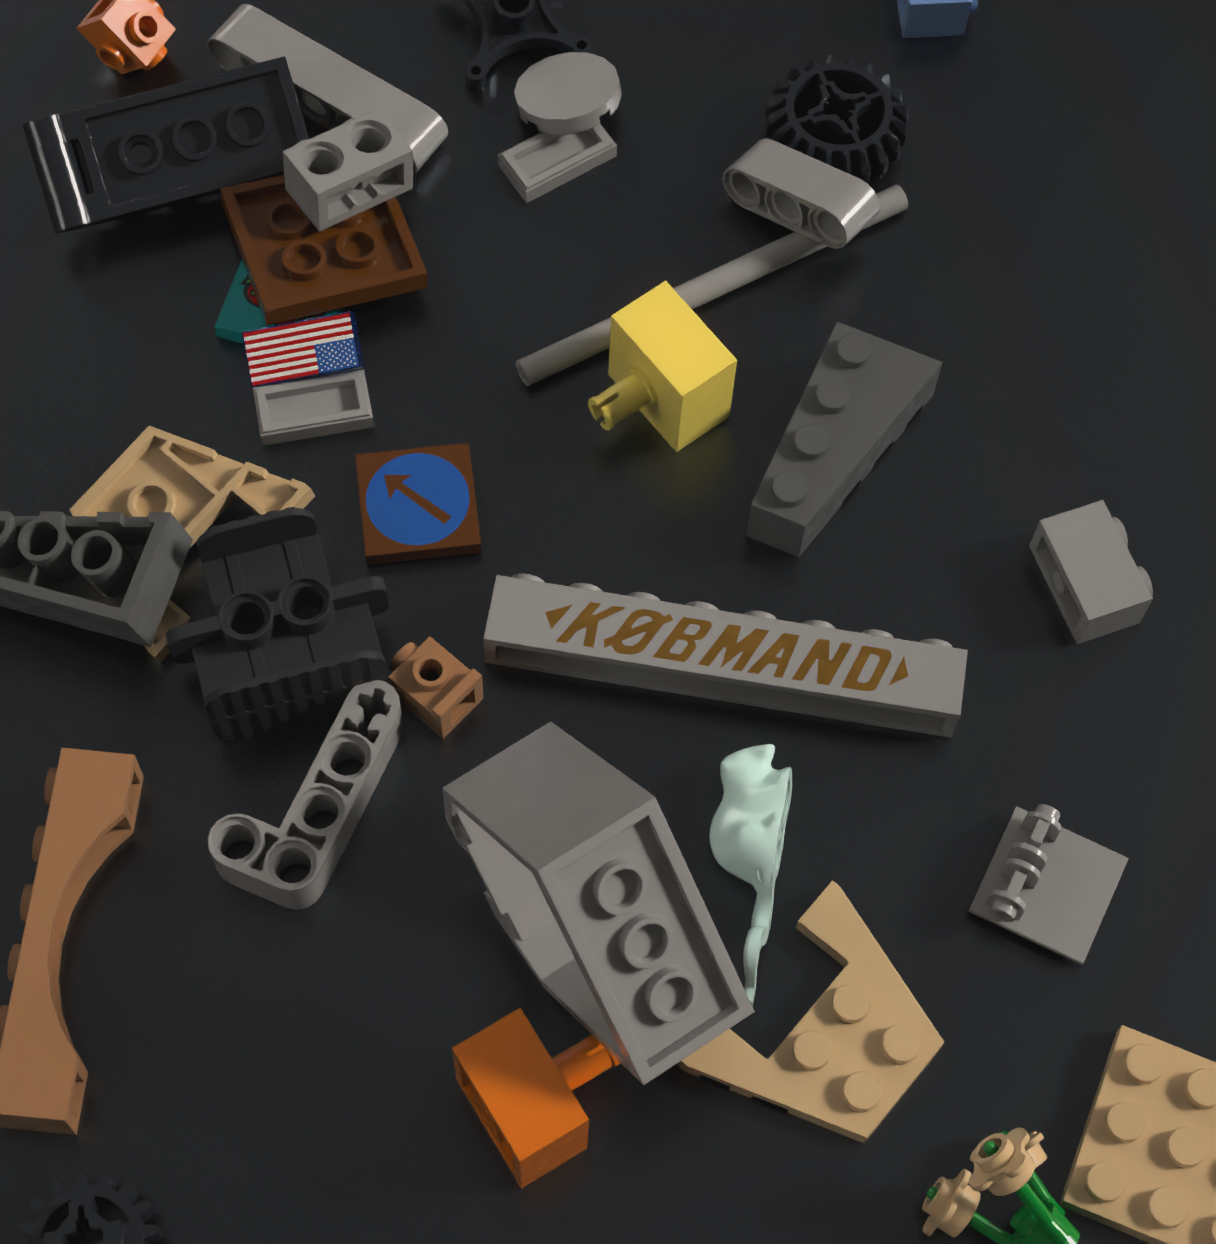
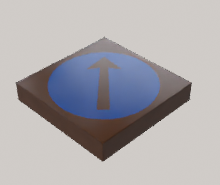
(418, 503)

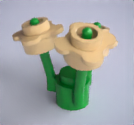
(1004, 1166)

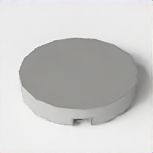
(568, 92)

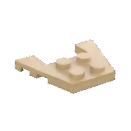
(193, 484)
(851, 1048)

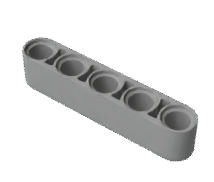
(325, 82)

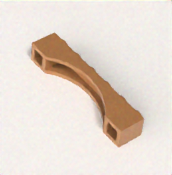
(88, 817)

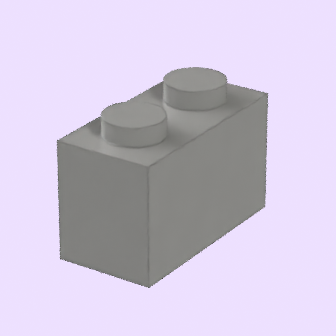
(1091, 571)

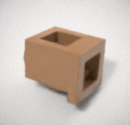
(439, 702)

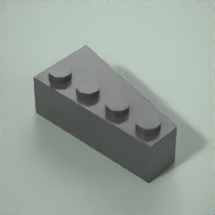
(842, 425)
(93, 570)

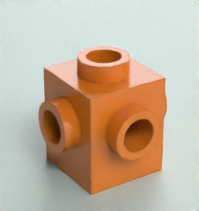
(127, 33)

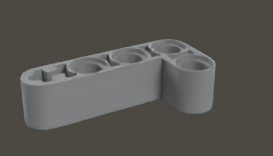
(319, 792)

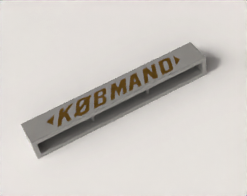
(725, 655)

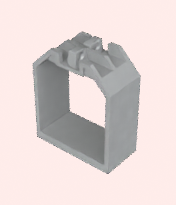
(597, 899)

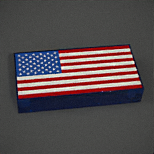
(303, 349)

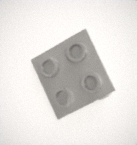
(1048, 883)

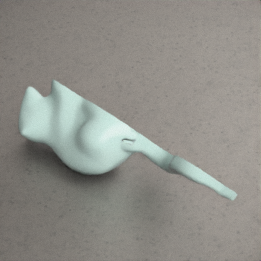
(750, 836)

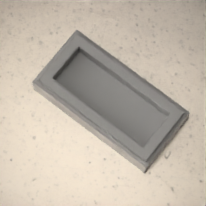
(554, 159)
(313, 407)

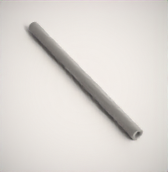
(695, 293)

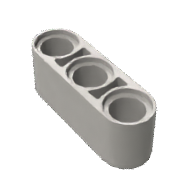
(801, 193)

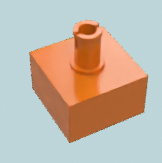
(528, 1094)

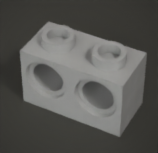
(348, 169)

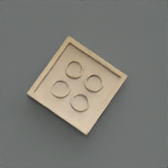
(1149, 1144)

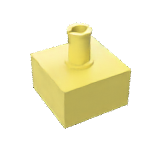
(666, 369)

